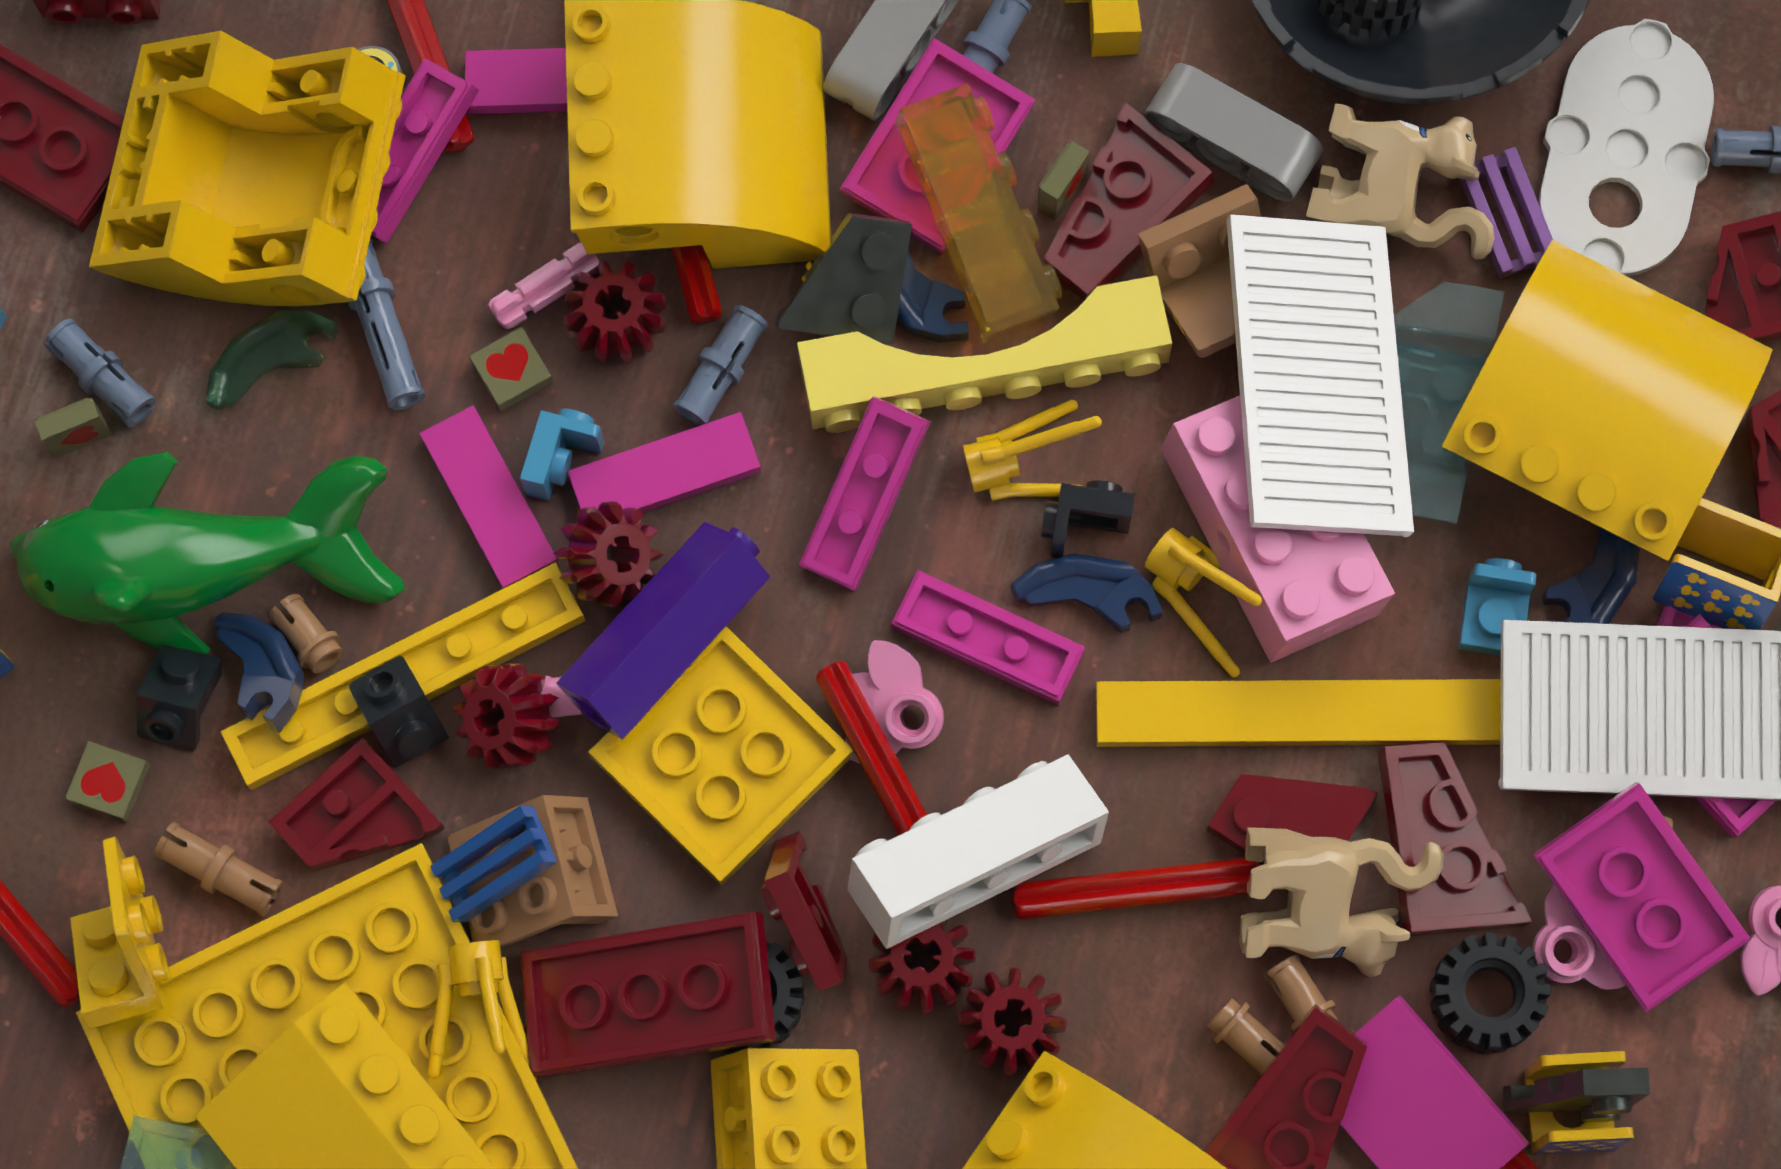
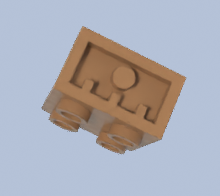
(1194, 268)
(566, 893)

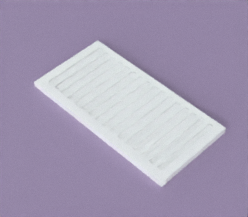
(1318, 377)
(1640, 706)

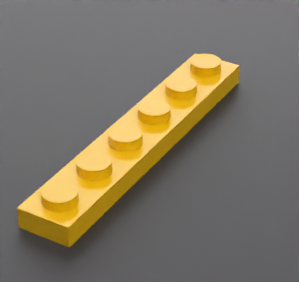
(438, 657)

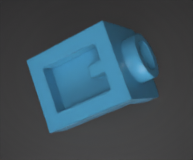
(547, 455)
(1493, 594)

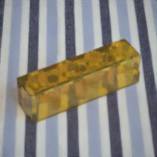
(978, 212)

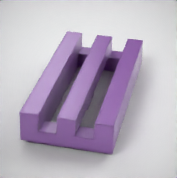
(1491, 167)

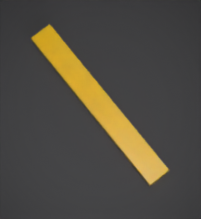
(1297, 713)

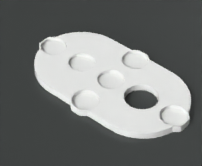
(1633, 116)

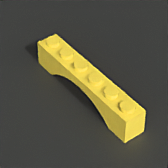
(1110, 332)

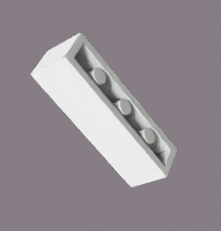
(976, 850)

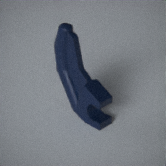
(924, 306)
(1092, 581)
(1602, 586)
(269, 667)

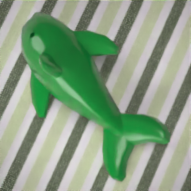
(151, 562)

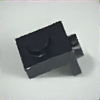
(1096, 506)
(176, 696)
(398, 711)

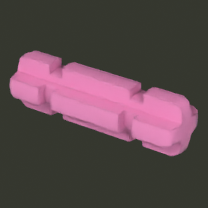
(542, 286)

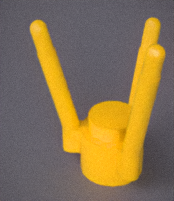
(994, 457)
(1183, 563)
(477, 971)

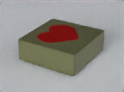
(1063, 179)
(511, 369)
(72, 427)
(107, 781)

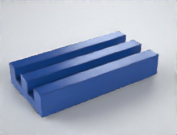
(457, 884)

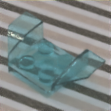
(1440, 354)

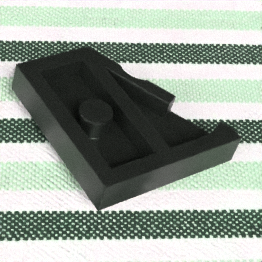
(854, 281)
(1595, 1092)

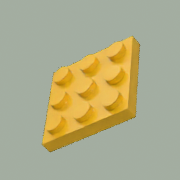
(724, 756)

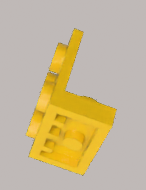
(116, 947)
(788, 1109)

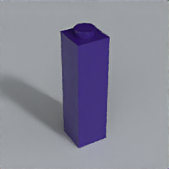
(664, 628)

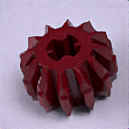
(609, 290)
(630, 549)
(506, 716)
(918, 981)
(995, 1008)

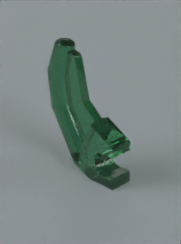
(264, 347)

